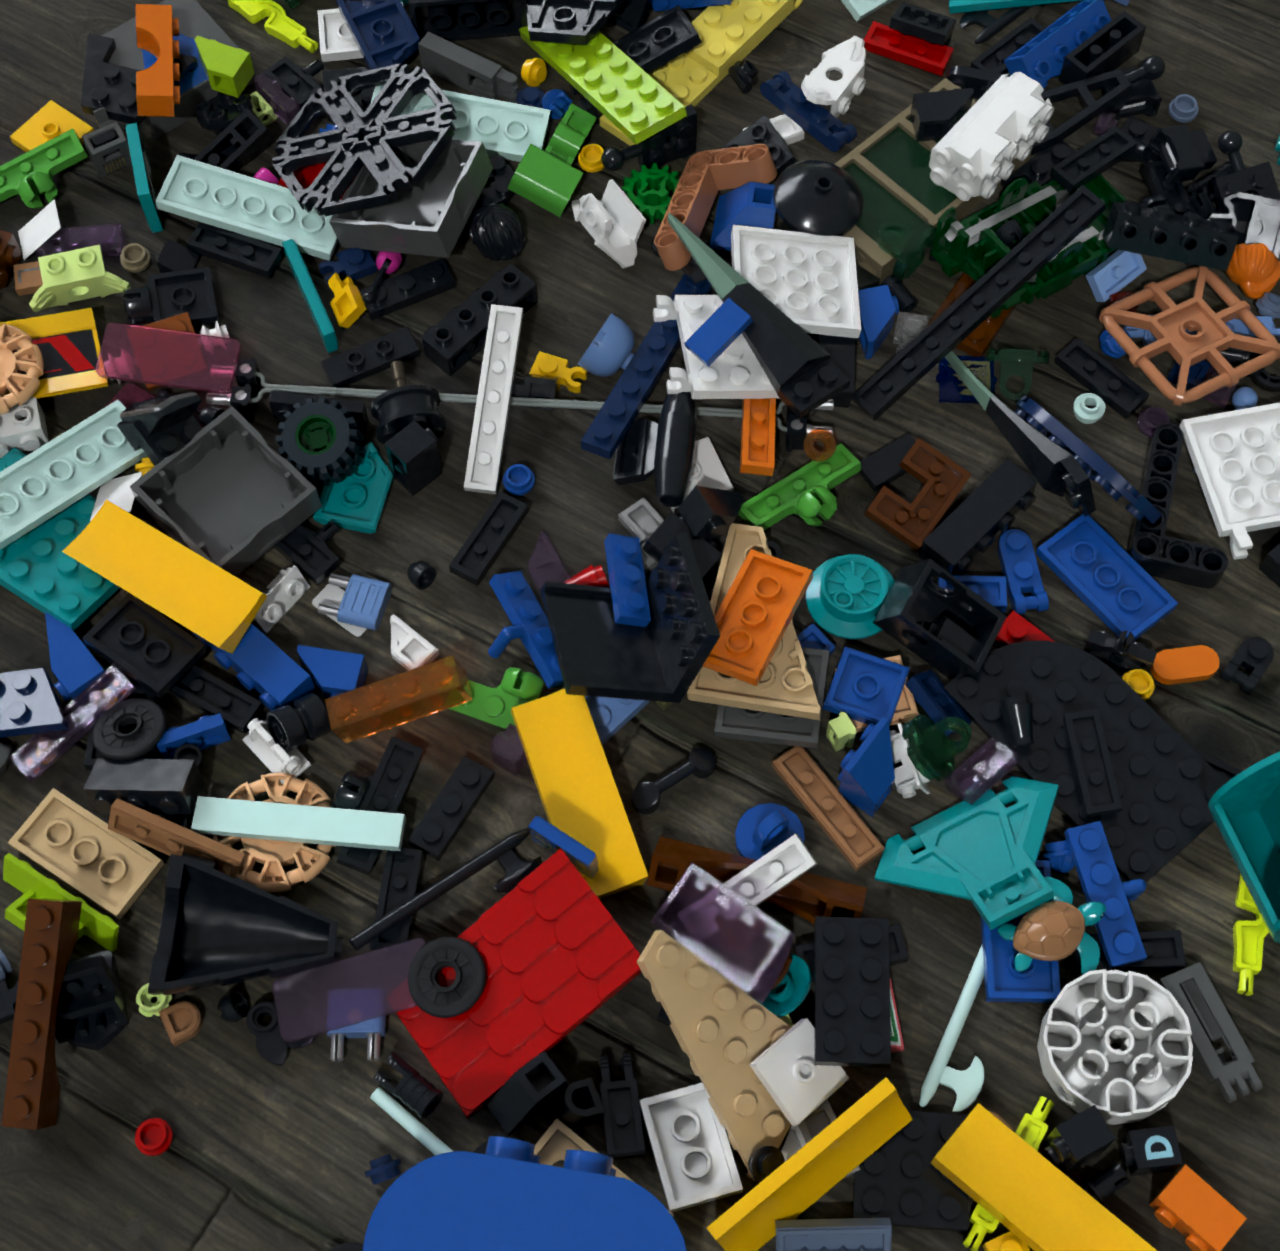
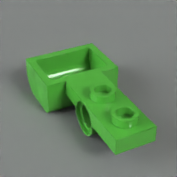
(548, 174)

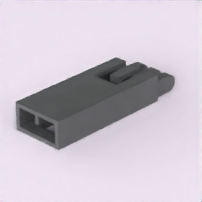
(466, 69)
(1208, 1023)

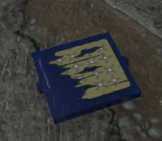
(952, 387)

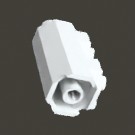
(989, 136)

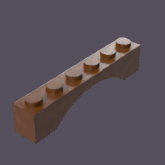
(805, 896)
(32, 1074)

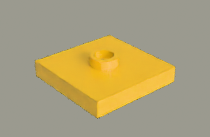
(47, 124)

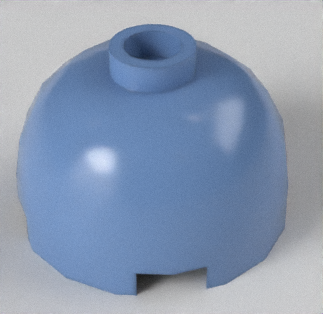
(609, 349)

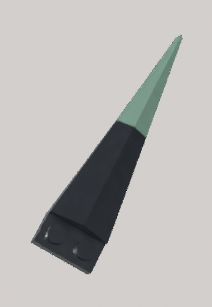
(789, 356)
(1049, 463)

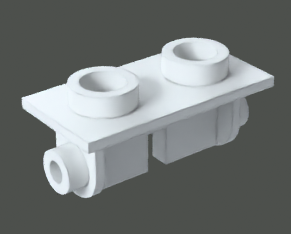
(282, 595)
(272, 754)
(906, 776)

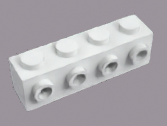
(23, 428)

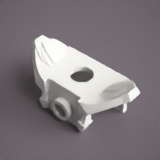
(849, 60)
(612, 223)

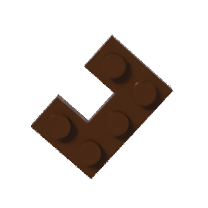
(916, 521)

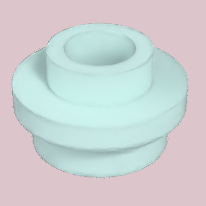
(1085, 414)

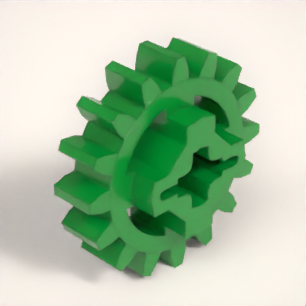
(652, 190)

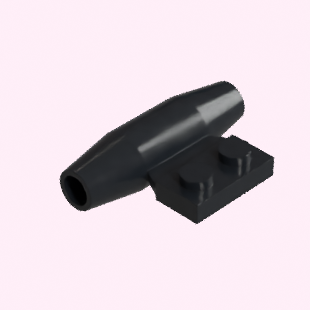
(661, 449)

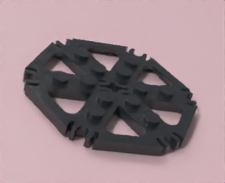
(364, 138)

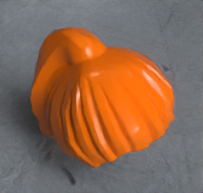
(1253, 269)

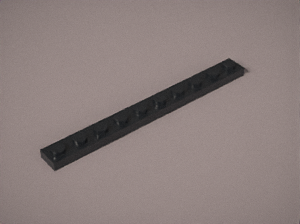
(979, 302)

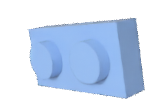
(1115, 274)

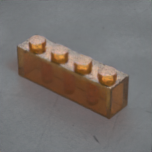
(398, 699)

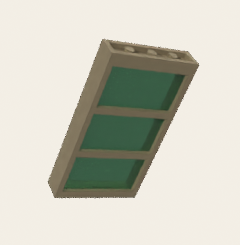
(898, 187)

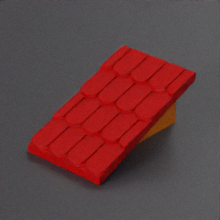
(548, 967)

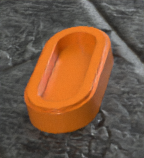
(1185, 665)

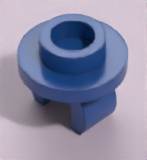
(557, 102)

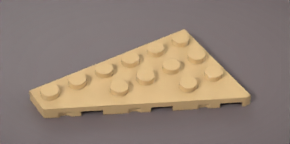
(786, 683)
(721, 1035)

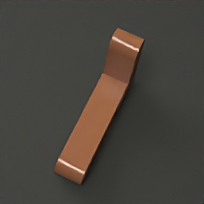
(698, 187)

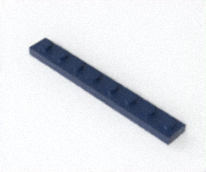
(638, 379)

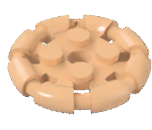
(26, 359)
(276, 853)

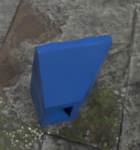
(743, 206)
(869, 771)

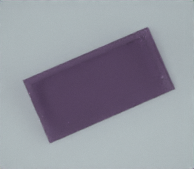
(725, 932)

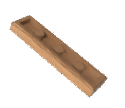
(828, 807)
(170, 837)

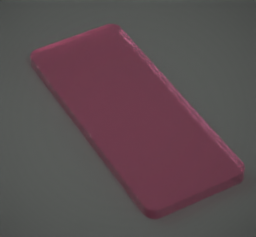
(168, 358)

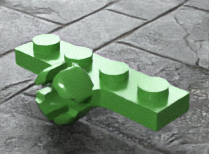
(33, 171)
(802, 492)
(495, 704)

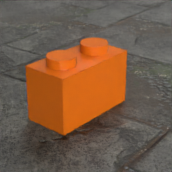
(1196, 1211)

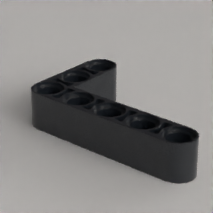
(1153, 539)

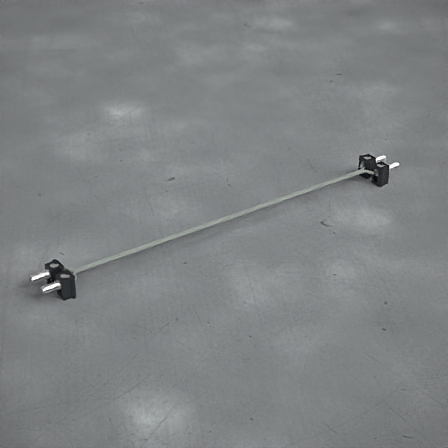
(250, 378)

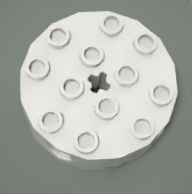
(1125, 1010)

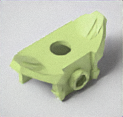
(74, 277)

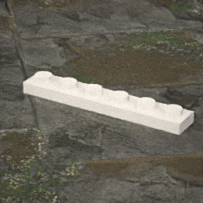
(493, 399)

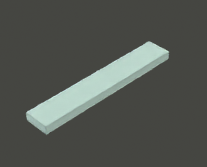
(299, 823)

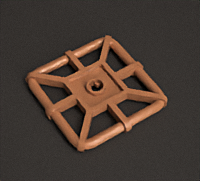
(1189, 349)

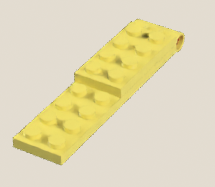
(726, 36)

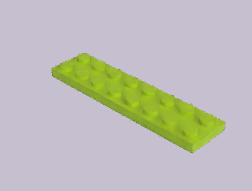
(613, 84)

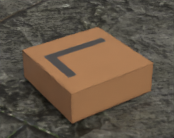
(27, 278)

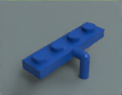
(528, 624)
(1103, 884)

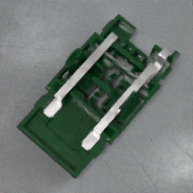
(975, 248)

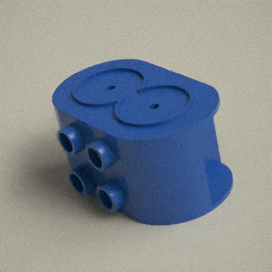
(518, 1205)

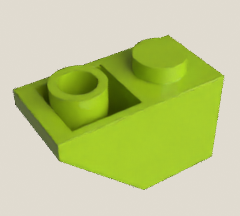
(225, 66)

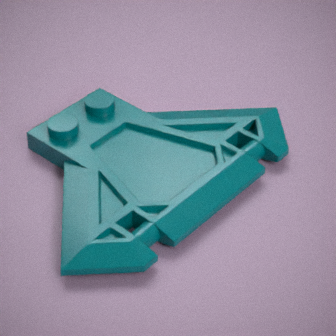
(980, 851)

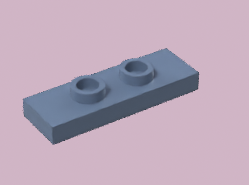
(833, 1234)

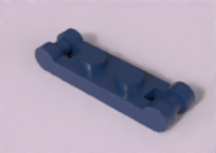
(809, 116)

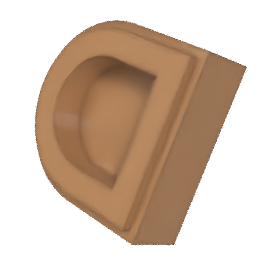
(181, 1021)

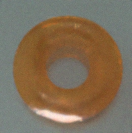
(827, 440)

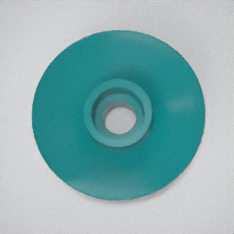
(791, 990)

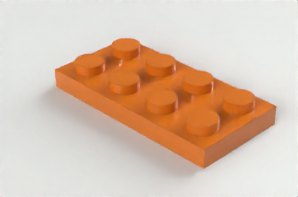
(756, 615)

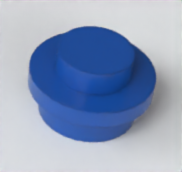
(518, 479)

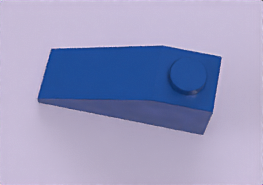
(70, 660)

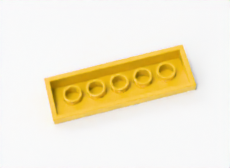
(167, 576)
(579, 787)
(812, 1170)
(1028, 1190)

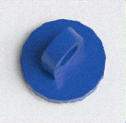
(765, 828)

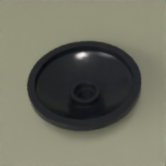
(818, 198)

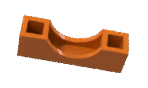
(156, 84)

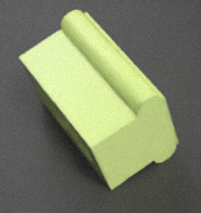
(266, 109)
(843, 730)

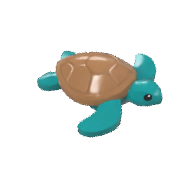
(1056, 930)

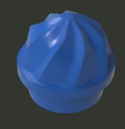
(1109, 345)
(1059, 856)

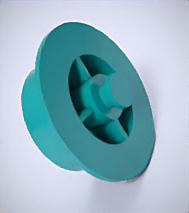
(848, 595)

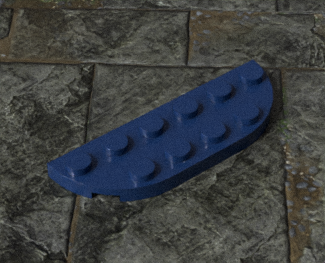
(1094, 466)

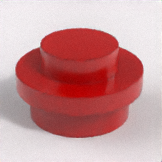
(153, 1137)

